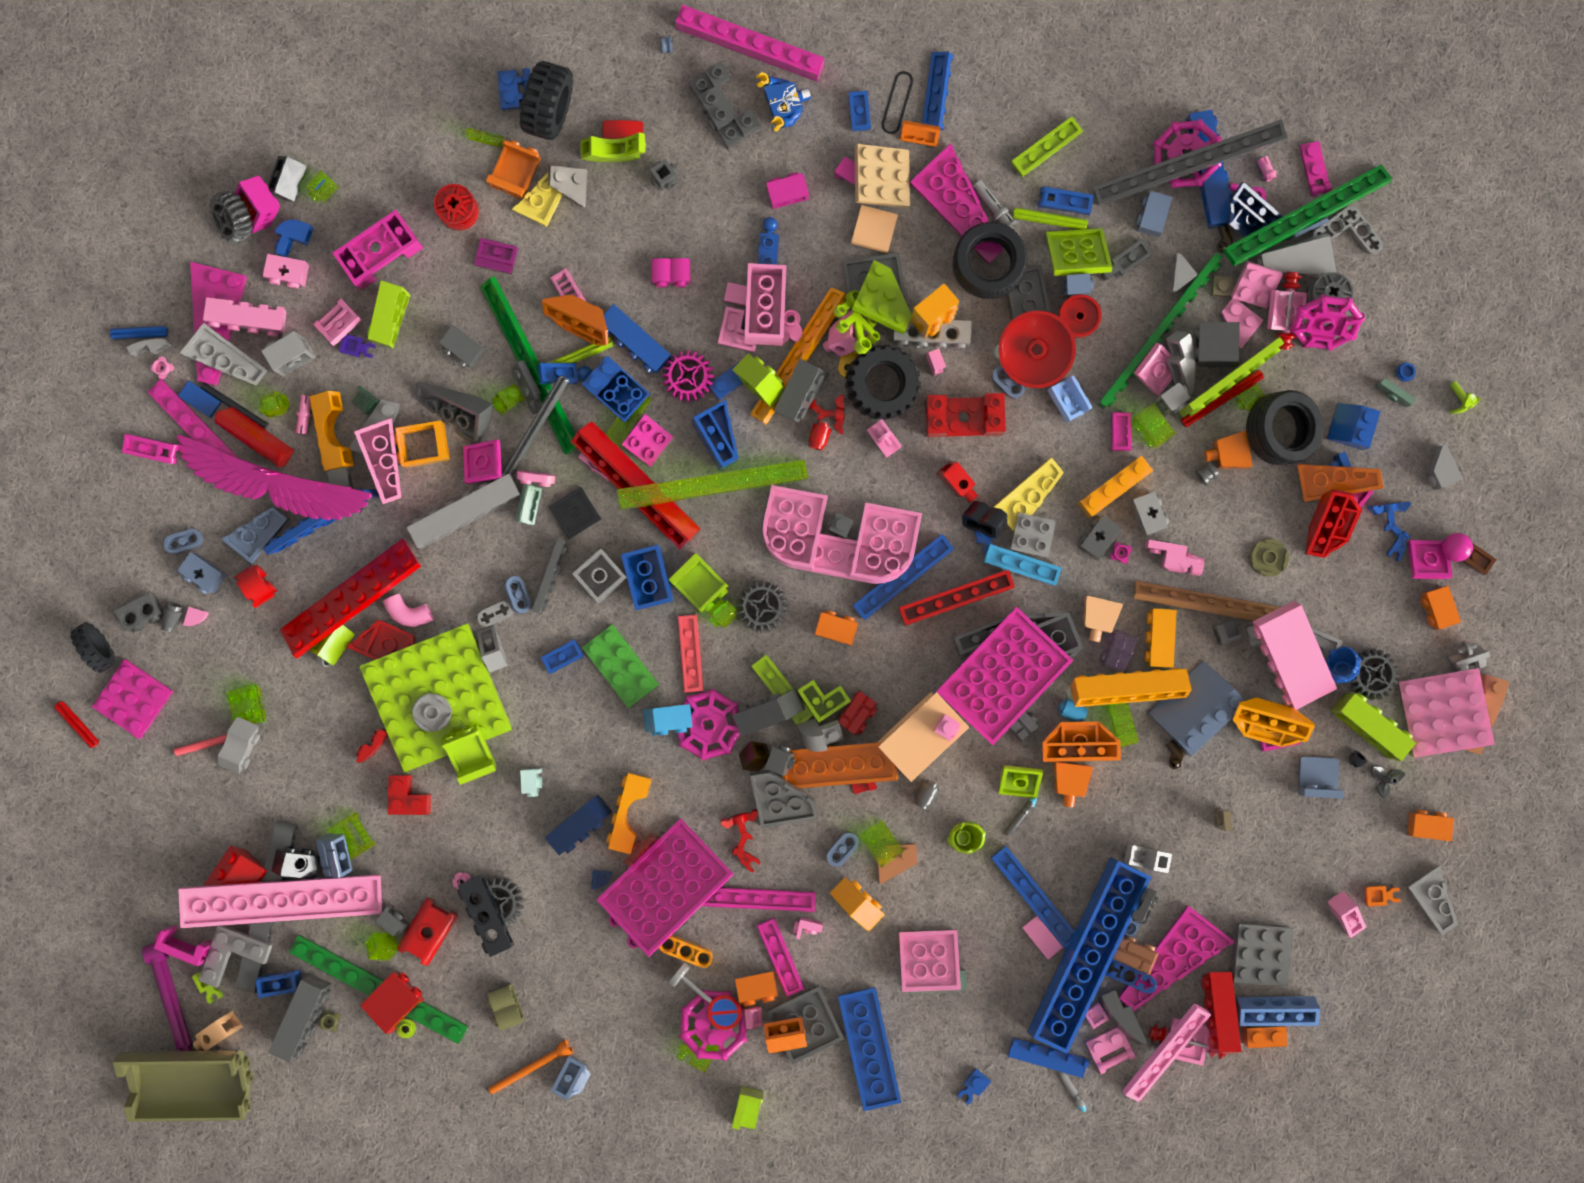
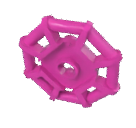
(1186, 142)
(1321, 335)
(719, 722)
(708, 1036)

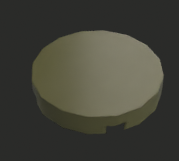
(1262, 558)

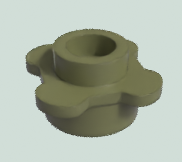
(324, 1024)

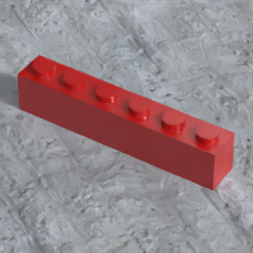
(956, 597)

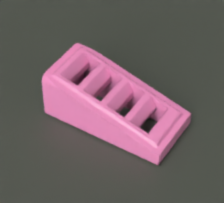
(561, 275)

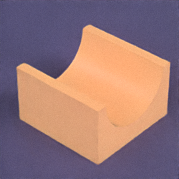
(912, 741)

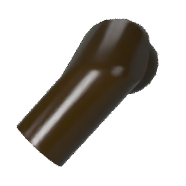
(1226, 239)
(1176, 755)

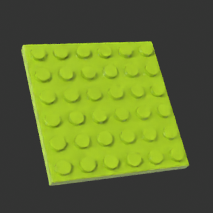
(440, 665)

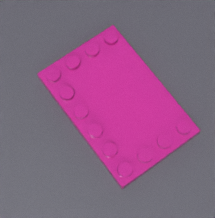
(1004, 675)
(665, 887)

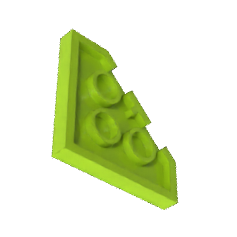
(882, 299)

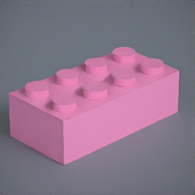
(765, 304)

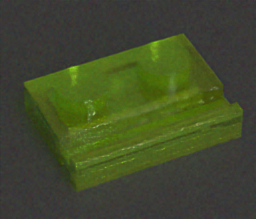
(881, 843)

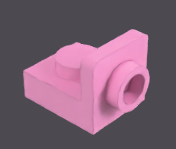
(810, 925)

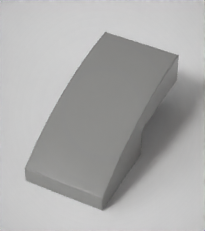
(154, 345)

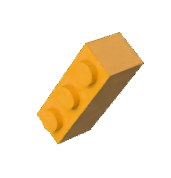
(1160, 638)

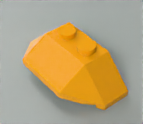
(1272, 722)

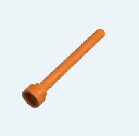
(561, 1050)

